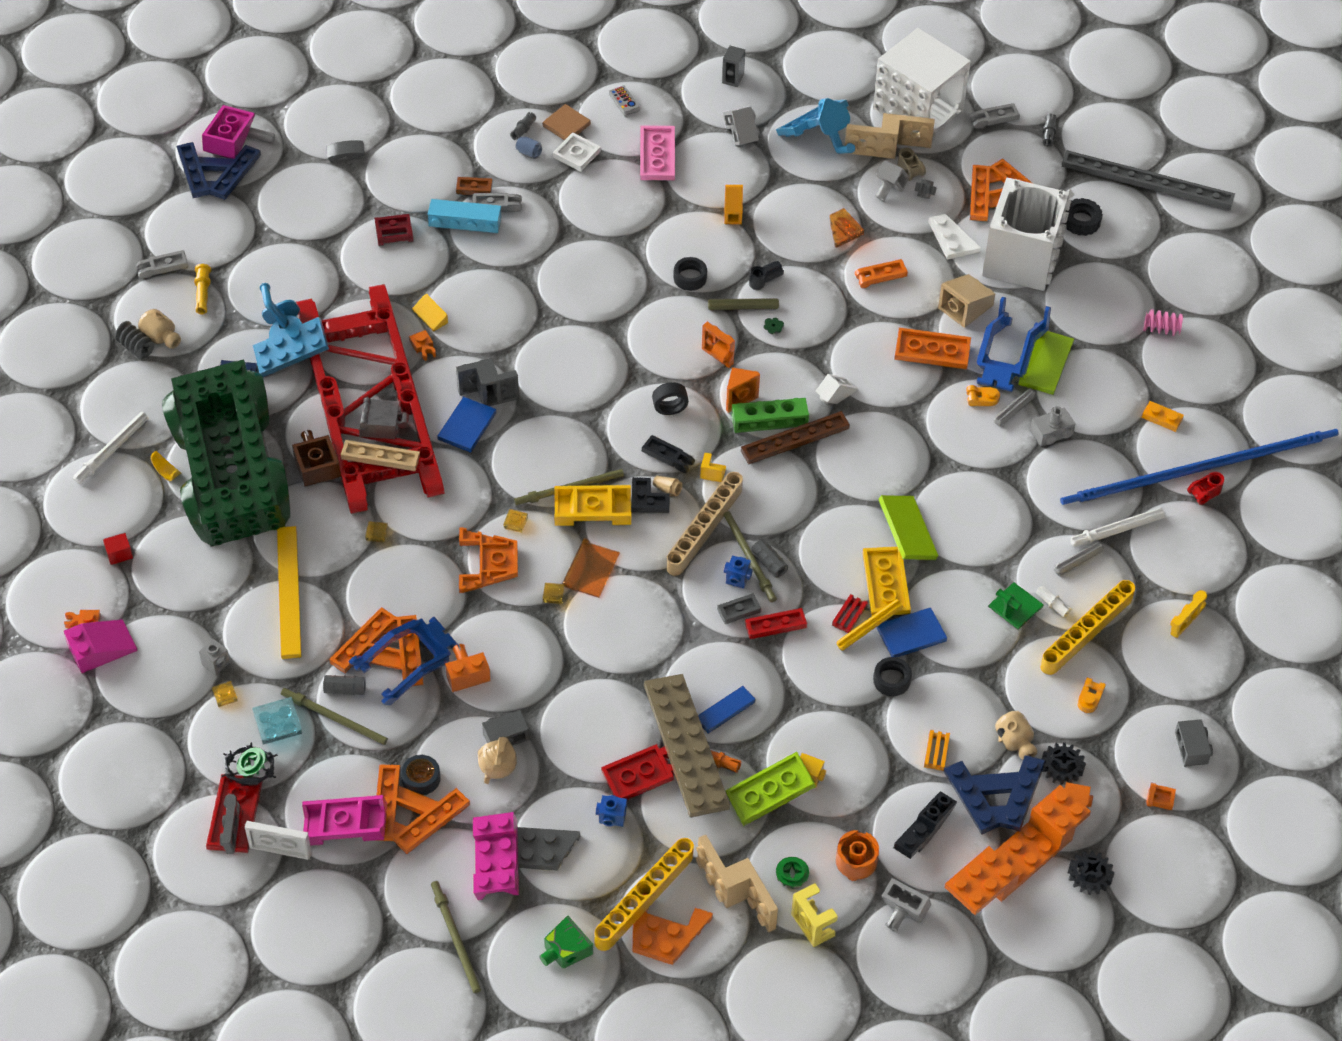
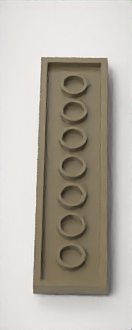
(686, 745)

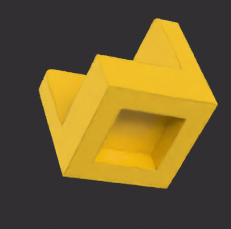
(711, 471)

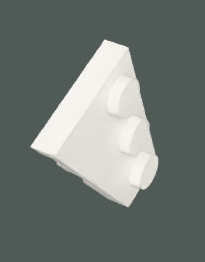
(952, 238)

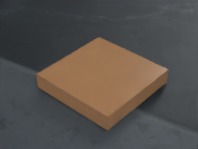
(566, 121)

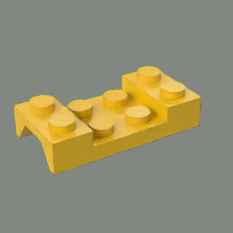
(592, 504)

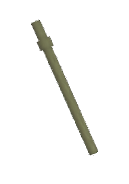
(534, 496)
(764, 583)
(301, 700)
(442, 903)

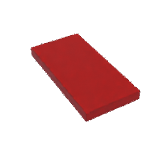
(247, 798)

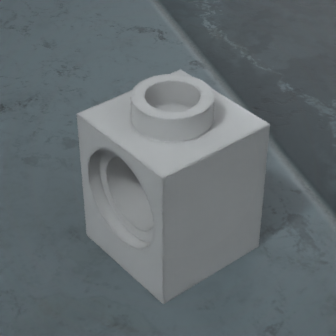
(214, 656)

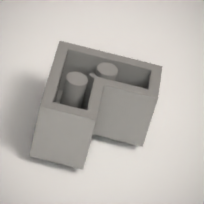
(742, 124)

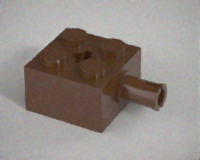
(316, 459)

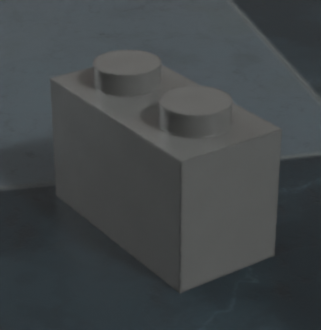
(733, 66)
(510, 726)
(1193, 742)

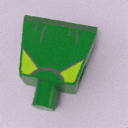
(566, 944)

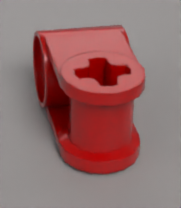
(1207, 487)

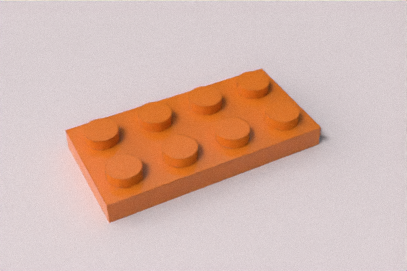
(932, 348)

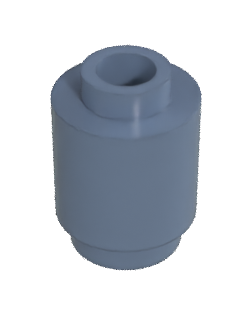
(529, 147)

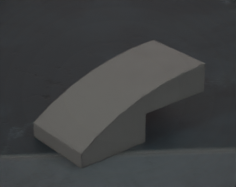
(350, 149)

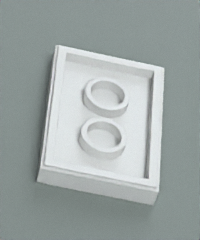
(278, 840)

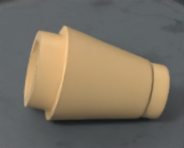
(668, 485)

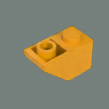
(733, 204)

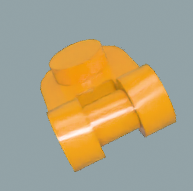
(989, 396)
(1089, 701)

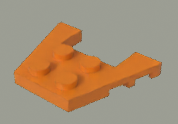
(497, 560)
(664, 938)

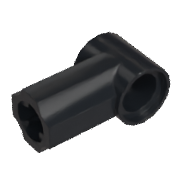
(761, 275)

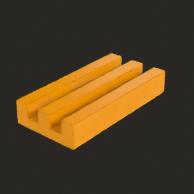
(939, 736)

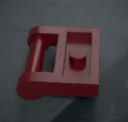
(393, 225)

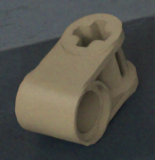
(910, 163)

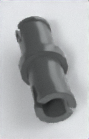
(523, 126)
(1049, 129)

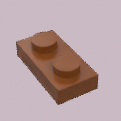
(472, 185)

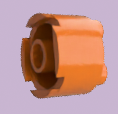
(857, 855)

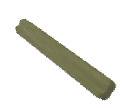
(743, 304)

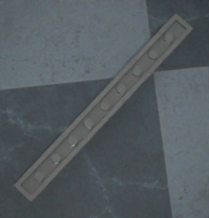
(1148, 180)

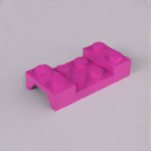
(345, 818)
(495, 854)

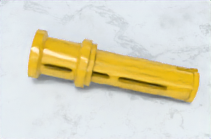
(202, 282)

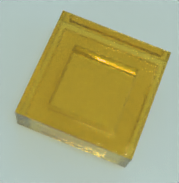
(376, 531)
(553, 593)

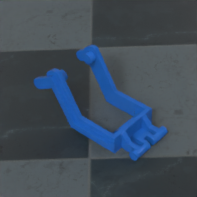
(1004, 372)
(433, 638)

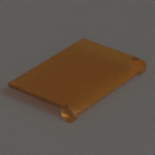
(590, 568)

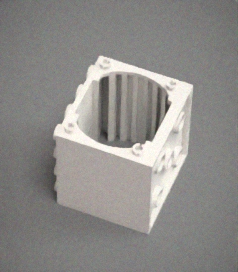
(922, 80)
(1026, 234)

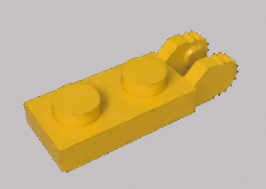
(1188, 614)

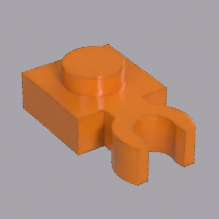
(422, 343)
(84, 616)

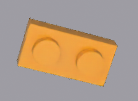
(1162, 416)

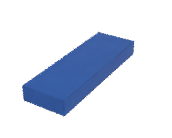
(726, 709)

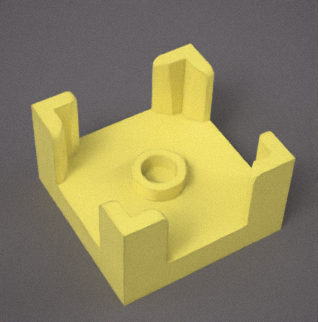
(810, 923)

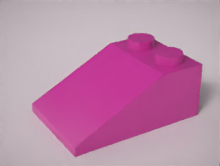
(227, 132)
(99, 643)

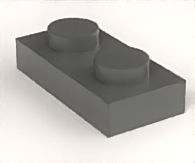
(739, 608)

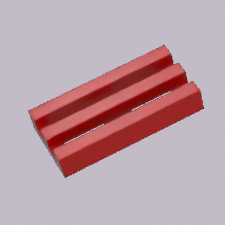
(856, 602)

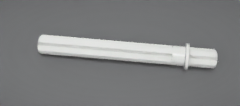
(93, 464)
(1088, 537)

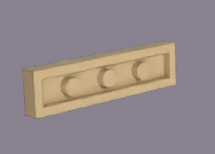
(380, 455)

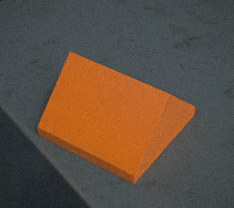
(742, 387)

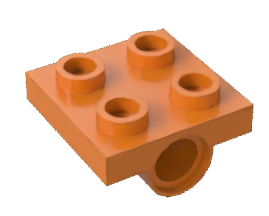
(718, 344)

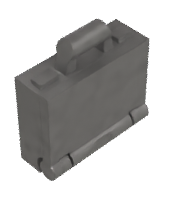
(381, 418)

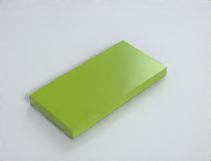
(1047, 362)
(908, 527)
(770, 788)

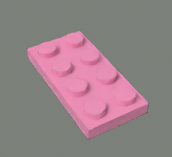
(657, 152)

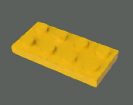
(885, 578)

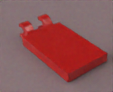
(639, 772)

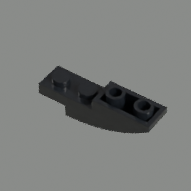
(926, 825)

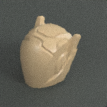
(497, 759)

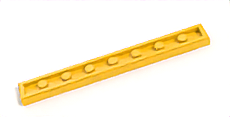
(289, 593)

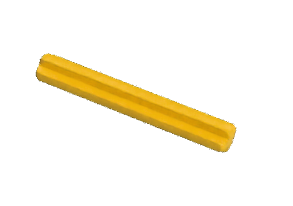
(869, 625)

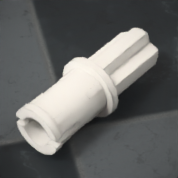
(1053, 601)

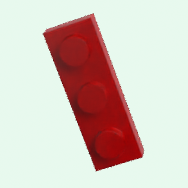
(776, 623)

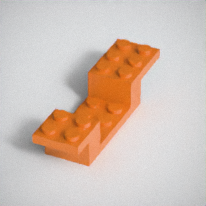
(1004, 870)

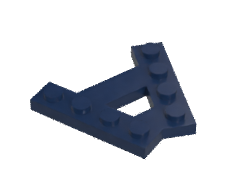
(232, 170)
(973, 788)

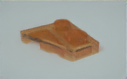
(844, 227)

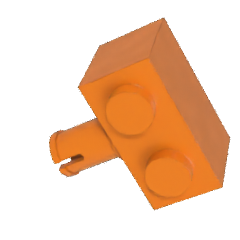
(466, 670)

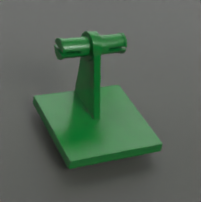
(1015, 605)

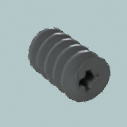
(134, 340)

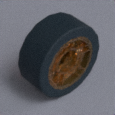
(425, 767)

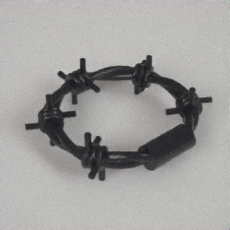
(251, 781)

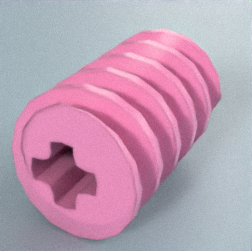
(1163, 322)

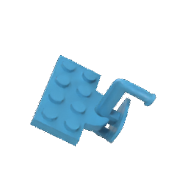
(830, 115)
(293, 342)

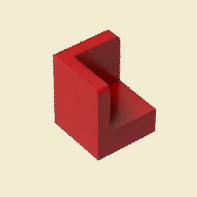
(118, 548)

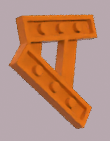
(981, 197)
(404, 659)
(433, 813)

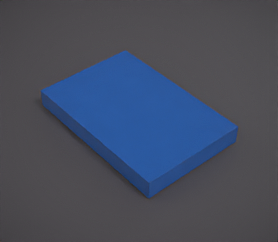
(466, 424)
(911, 633)

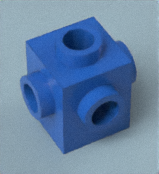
(738, 571)
(612, 810)

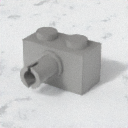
(891, 177)
(1052, 426)
(905, 902)

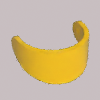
(163, 467)

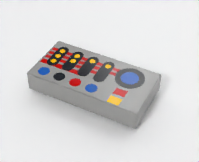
(624, 100)

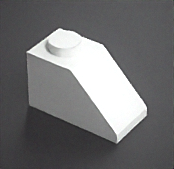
(835, 389)

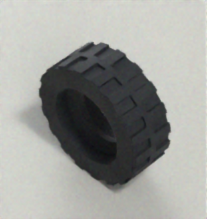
(1084, 227)

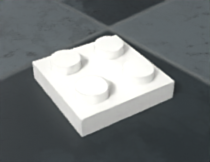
(576, 151)

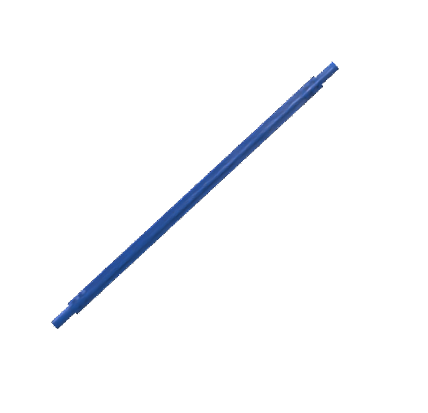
(1094, 493)

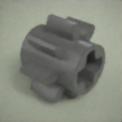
(925, 188)

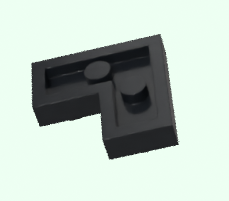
(644, 500)

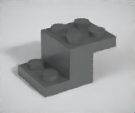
(485, 380)

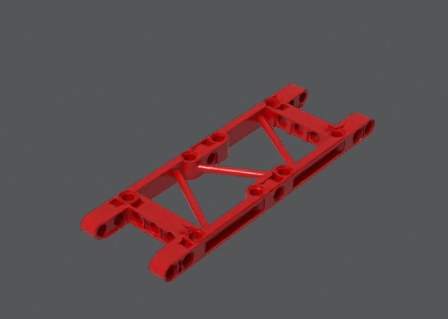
(354, 473)

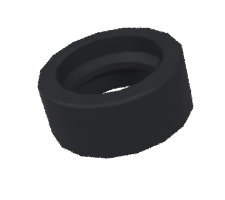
(690, 283)
(670, 390)
(895, 664)

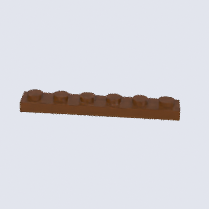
(795, 437)

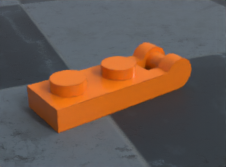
(881, 273)

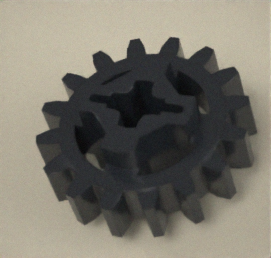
(1063, 763)
(1090, 872)

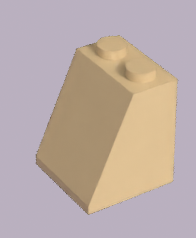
(965, 299)

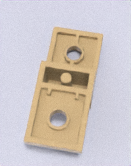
(894, 130)
(737, 883)

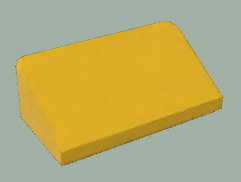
(430, 313)

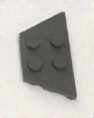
(544, 847)

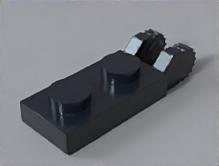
(667, 453)

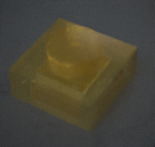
(515, 520)
(224, 694)

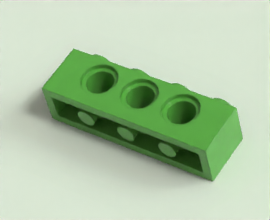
(769, 415)

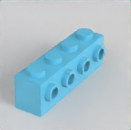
(464, 216)

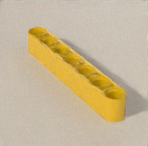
(1087, 627)
(643, 902)

